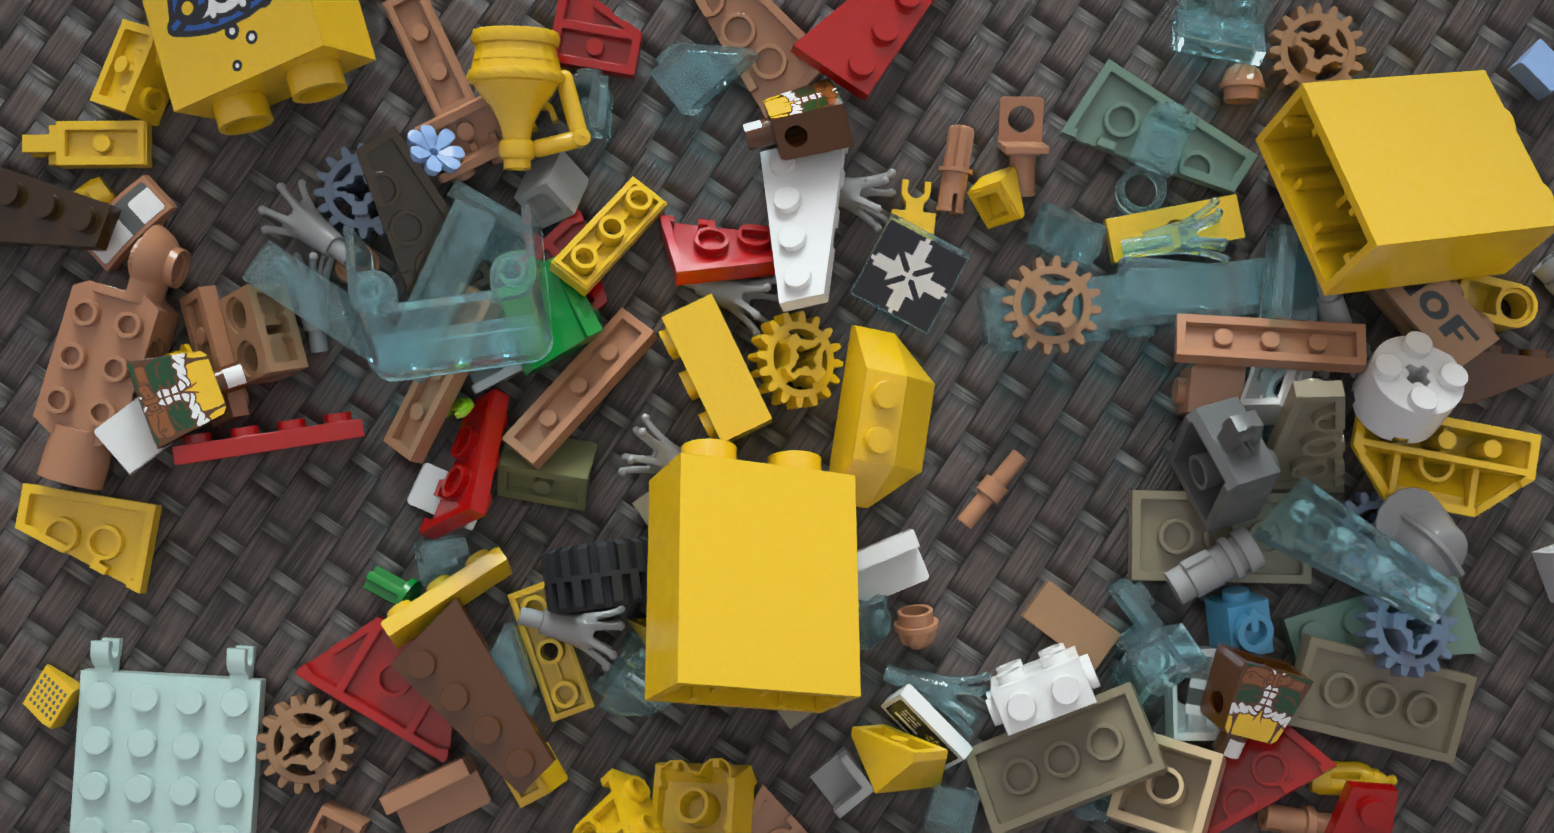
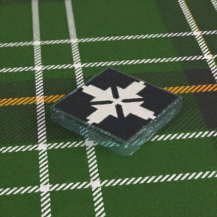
(910, 273)

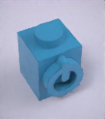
(1240, 620)

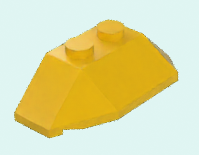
(881, 415)
(1461, 464)

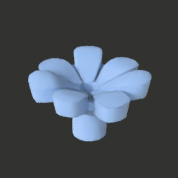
(434, 151)

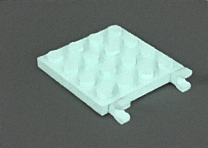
(167, 747)

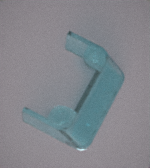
(454, 331)

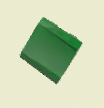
(573, 322)

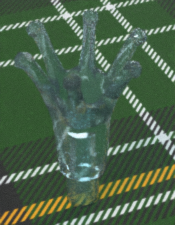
(1181, 237)
(942, 691)

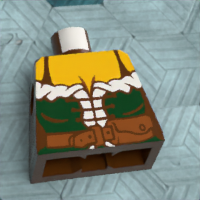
(802, 122)
(182, 393)
(1250, 697)

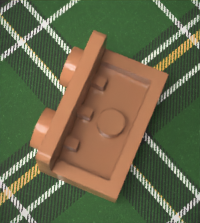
(475, 132)

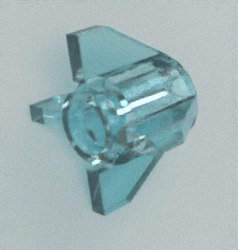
(625, 683)

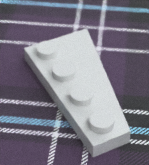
(802, 223)

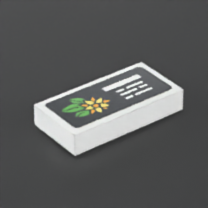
(921, 720)

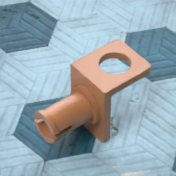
(1025, 145)

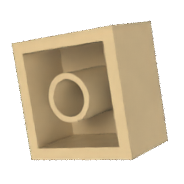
(1176, 799)

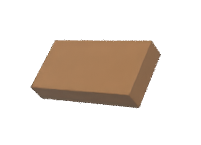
(1070, 623)

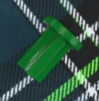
(391, 587)

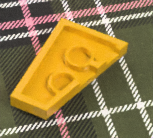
(100, 530)

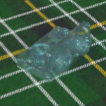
(1221, 29)

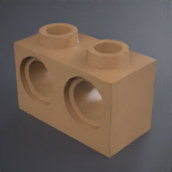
(262, 335)

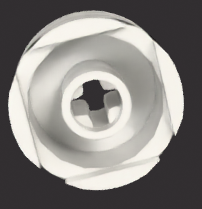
(1408, 388)

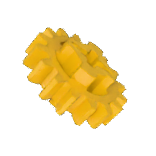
(779, 354)

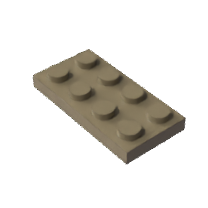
(1168, 530)
(1378, 709)
(1065, 761)

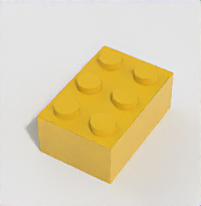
(714, 370)

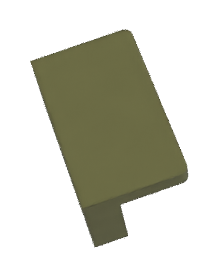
(559, 482)

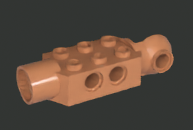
(89, 359)

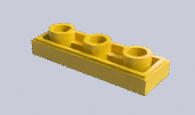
(1133, 225)
(595, 250)
(481, 573)
(559, 678)

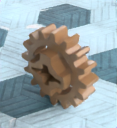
(1330, 38)
(1039, 291)
(295, 729)

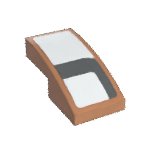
(142, 207)

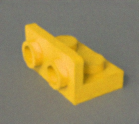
(133, 76)

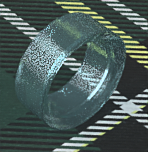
(1158, 180)

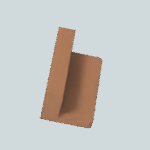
(438, 796)

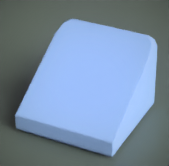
(1535, 70)

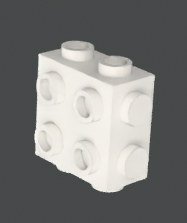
(1041, 689)

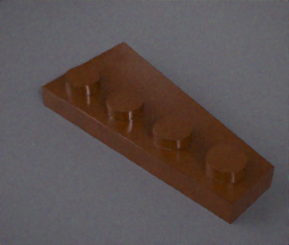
(466, 687)

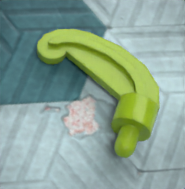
(461, 407)

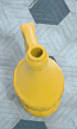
(516, 76)

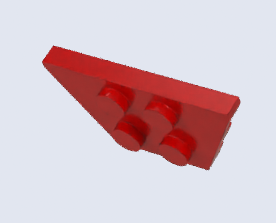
(362, 678)

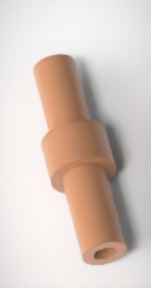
(992, 489)

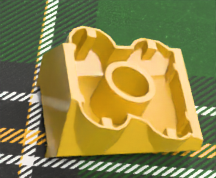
(704, 796)

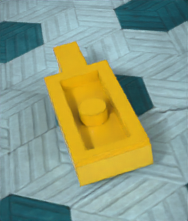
(93, 144)

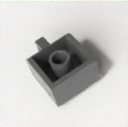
(1224, 463)

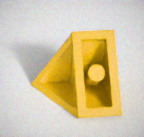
(898, 759)

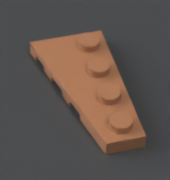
(771, 34)

